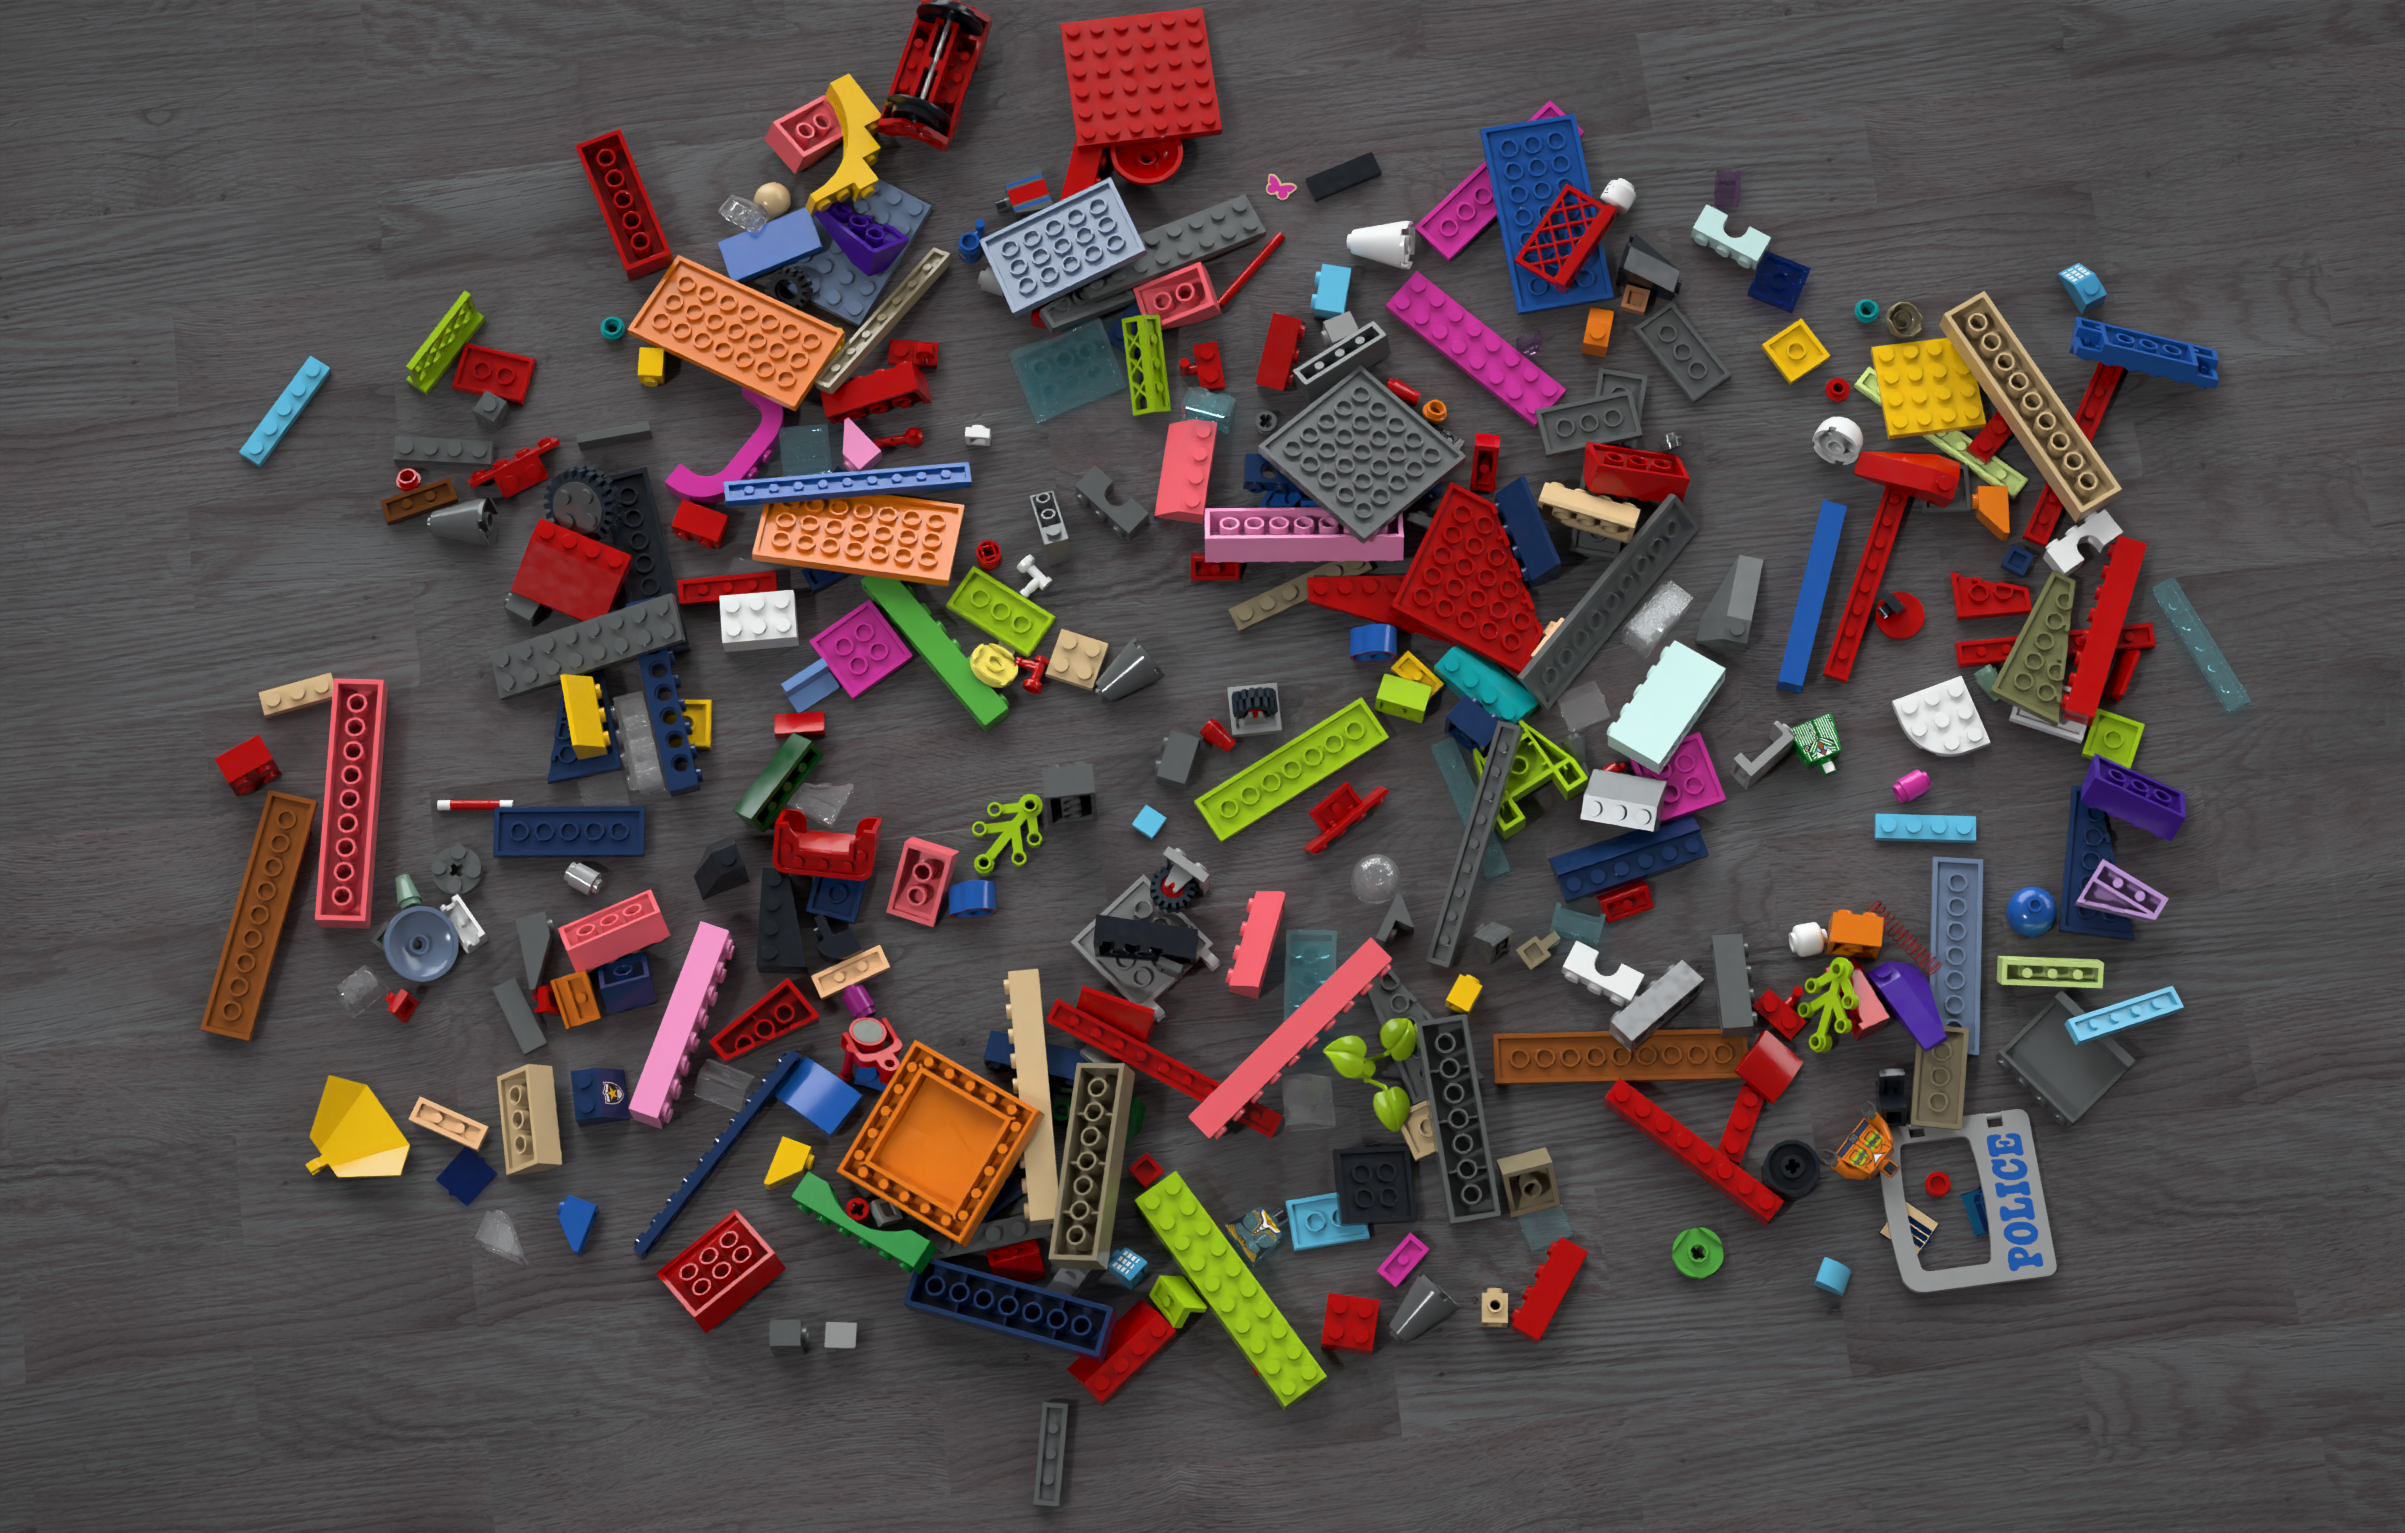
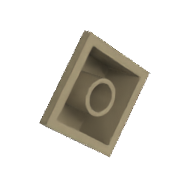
(1528, 1182)

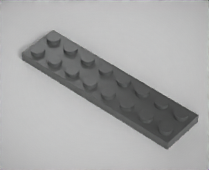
(1182, 245)
(1608, 382)
(587, 646)

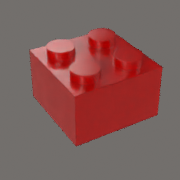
(248, 766)
(1350, 1324)

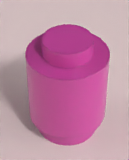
(1911, 786)

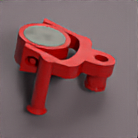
(865, 1047)

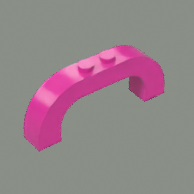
(744, 466)

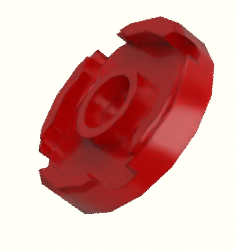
(1903, 626)

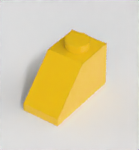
(789, 1163)

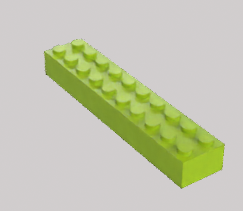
(1230, 1291)

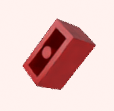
(700, 525)

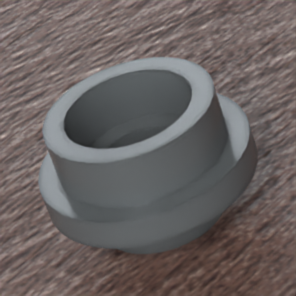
(1670, 441)

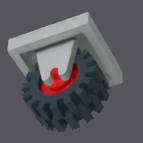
(1254, 710)
(1177, 881)

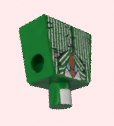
(1817, 744)

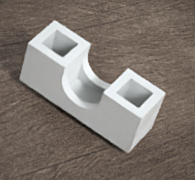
(2098, 530)
(1619, 987)

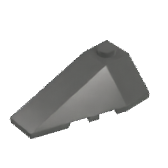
(1731, 610)

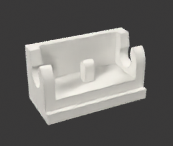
(468, 930)

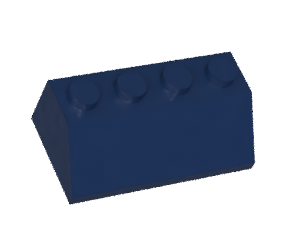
(1527, 533)

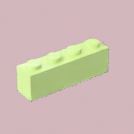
(2050, 972)

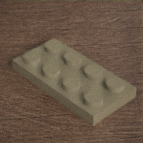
(1940, 1082)

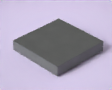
(1961, 501)

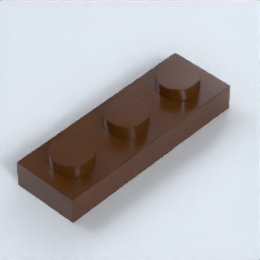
(419, 501)

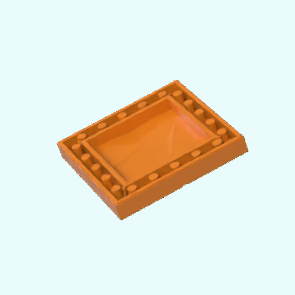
(940, 1143)

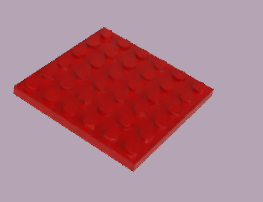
(1140, 79)

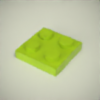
(2113, 738)

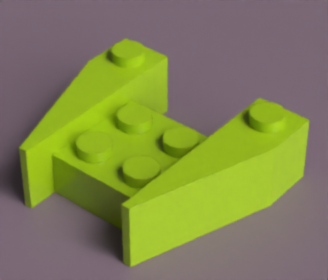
(1533, 766)

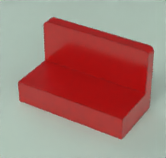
(1017, 1262)

